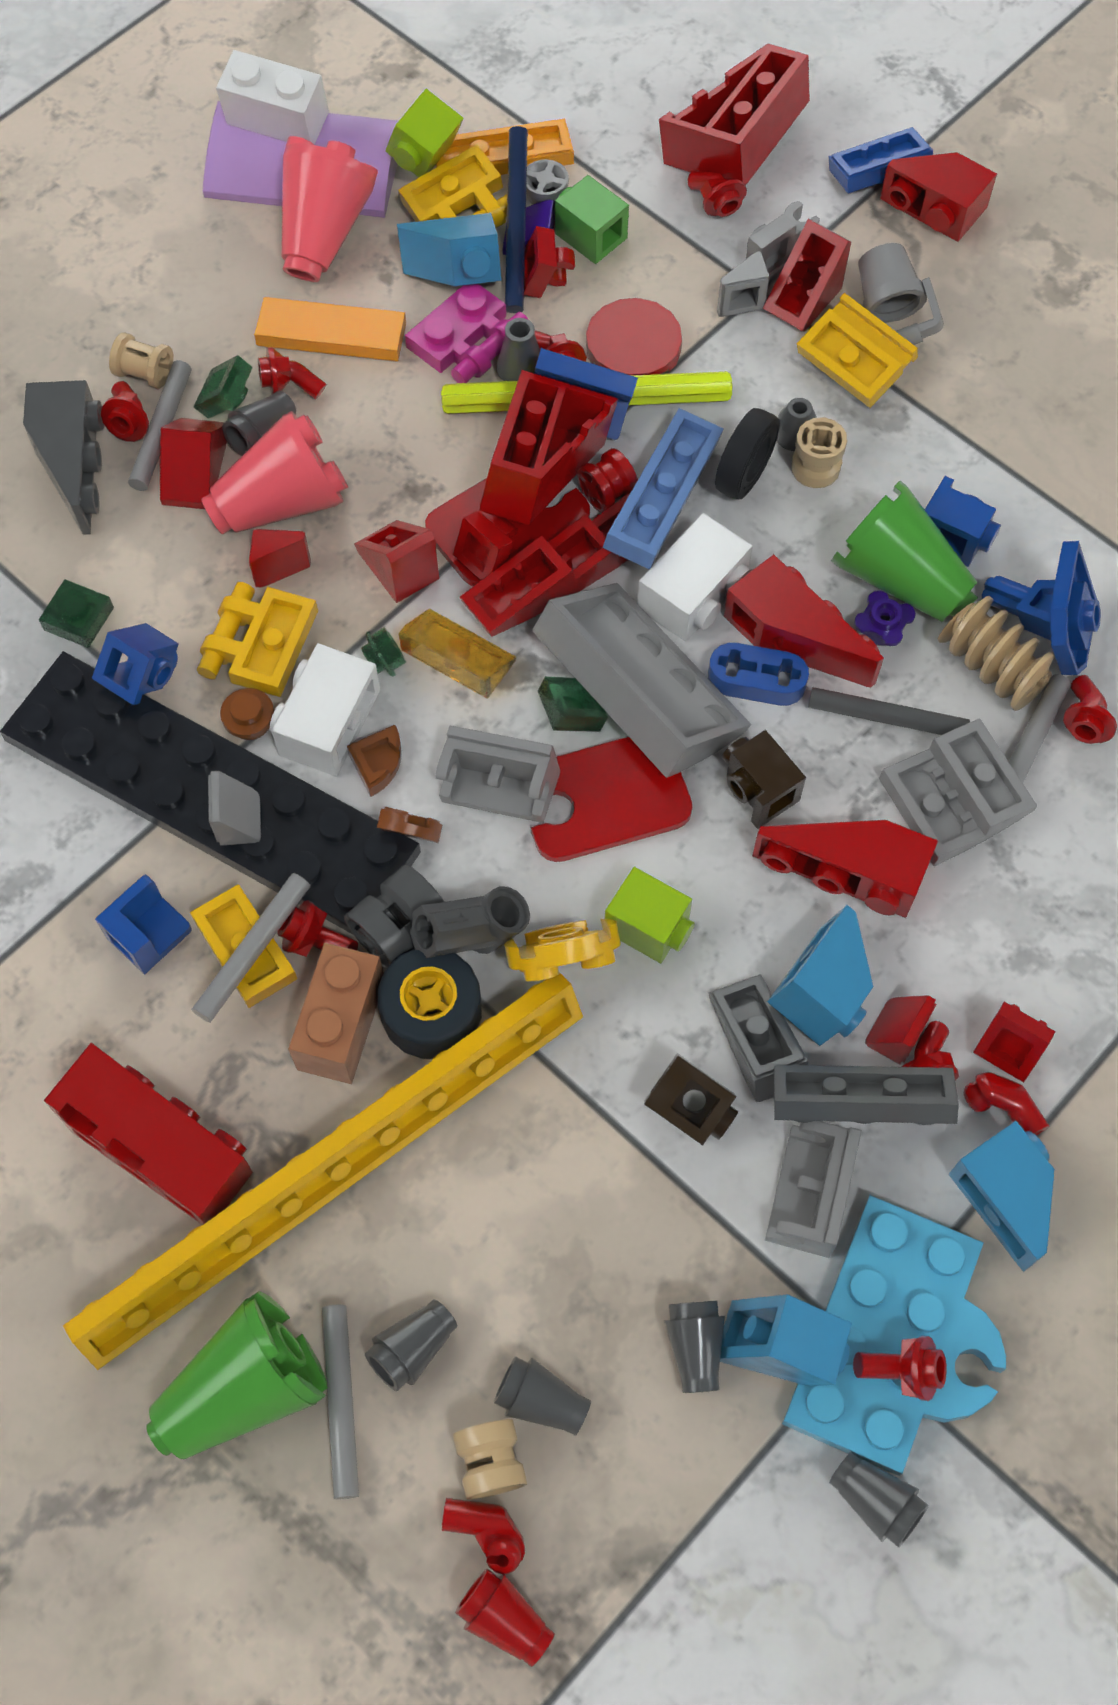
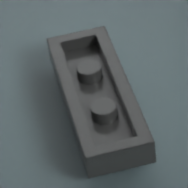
(865, 1094)

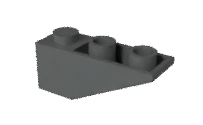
(62, 430)

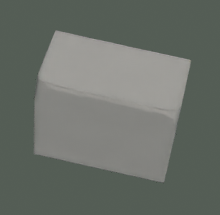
(744, 287)
(233, 810)

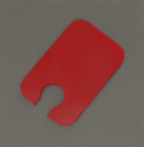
(447, 520)
(614, 799)

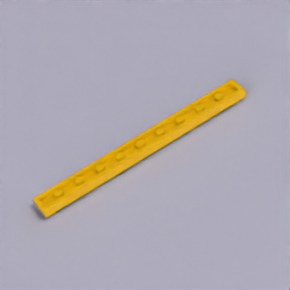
(322, 1172)

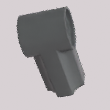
(469, 923)

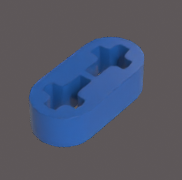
(758, 674)

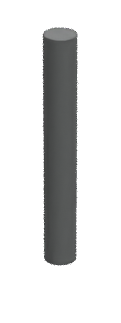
(884, 712)

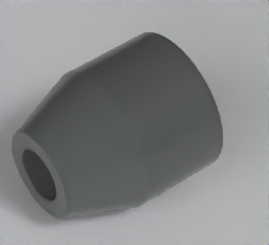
(791, 418)

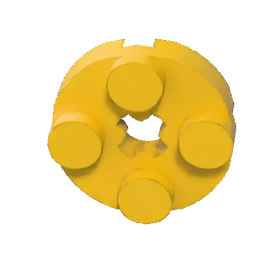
(562, 946)

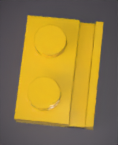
(857, 350)

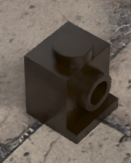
(763, 777)
(668, 1095)

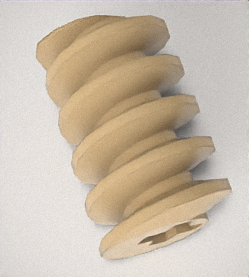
(998, 652)

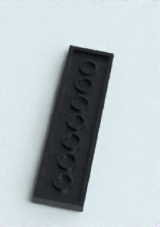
(161, 768)

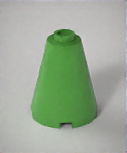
(908, 557)
(237, 1382)

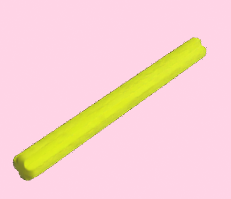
(648, 391)

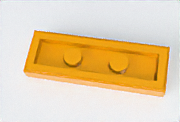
(545, 141)
(330, 328)

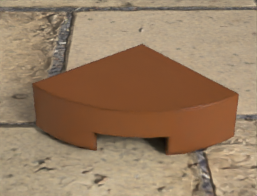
(377, 758)
(409, 825)

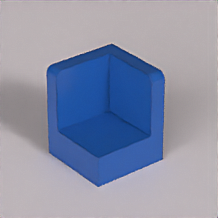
(143, 924)

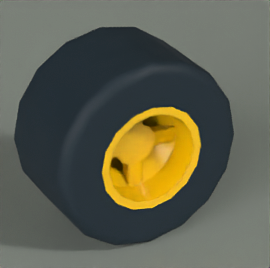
(422, 985)

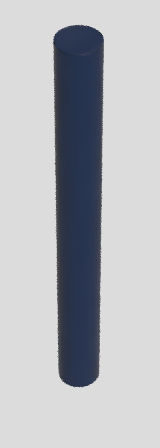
(516, 219)

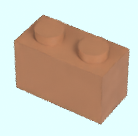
(337, 1013)

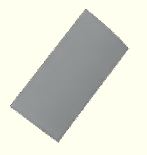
(639, 677)

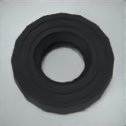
(747, 453)

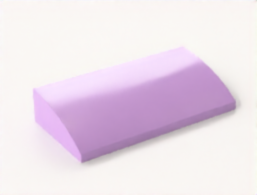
(250, 165)

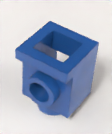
(963, 520)
(149, 662)

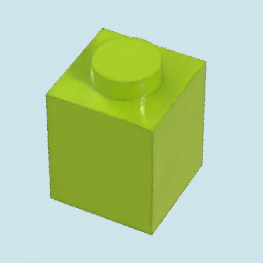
(423, 134)
(651, 915)

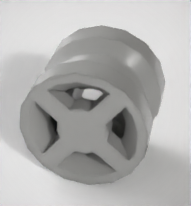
(545, 181)

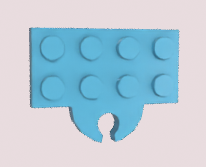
(897, 1284)

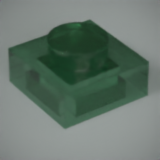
(224, 387)
(76, 613)
(570, 705)

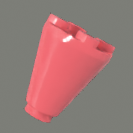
(320, 203)
(276, 479)

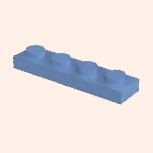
(663, 489)

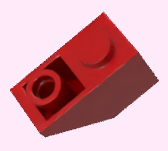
(939, 190)

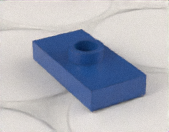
(868, 162)

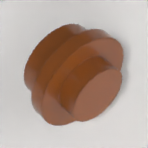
(247, 713)

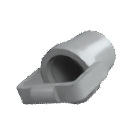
(896, 292)

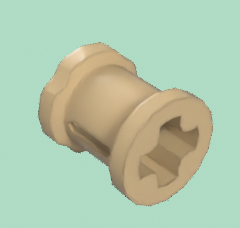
(140, 360)

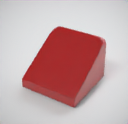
(277, 555)
(900, 1026)

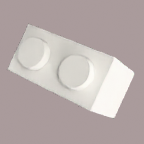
(272, 98)
(694, 577)
(325, 709)

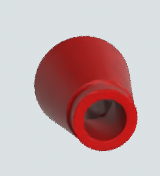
(504, 1618)

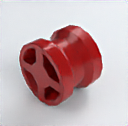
(607, 479)

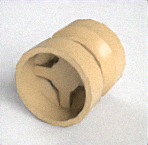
(819, 452)
(487, 1444)

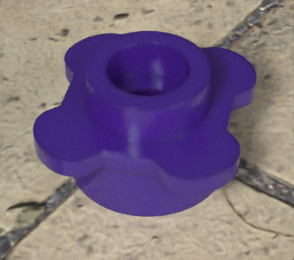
(879, 630)

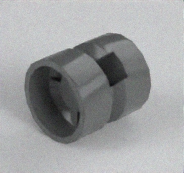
(400, 896)

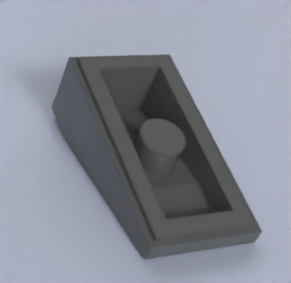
(756, 1033)

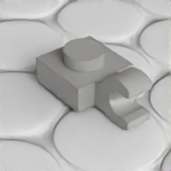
(778, 237)

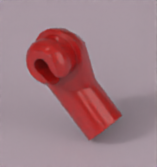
(1007, 1095)
(492, 1529)

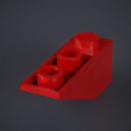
(784, 614)
(857, 858)

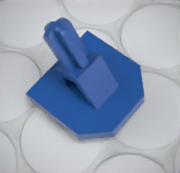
(1055, 609)

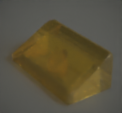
(456, 652)

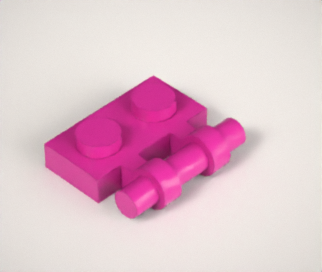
(455, 327)

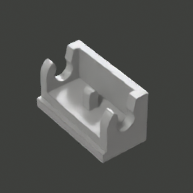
(497, 773)
(813, 1187)

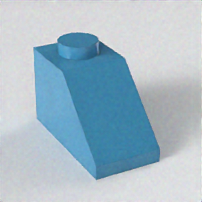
(451, 250)
(827, 981)
(1011, 1190)
(785, 1339)

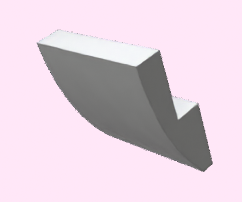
(958, 790)

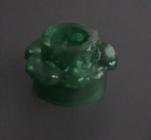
(383, 651)

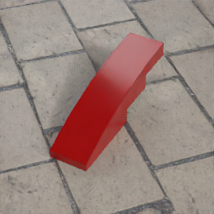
(545, 572)

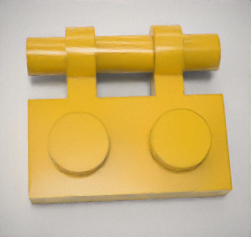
(455, 187)
(270, 644)

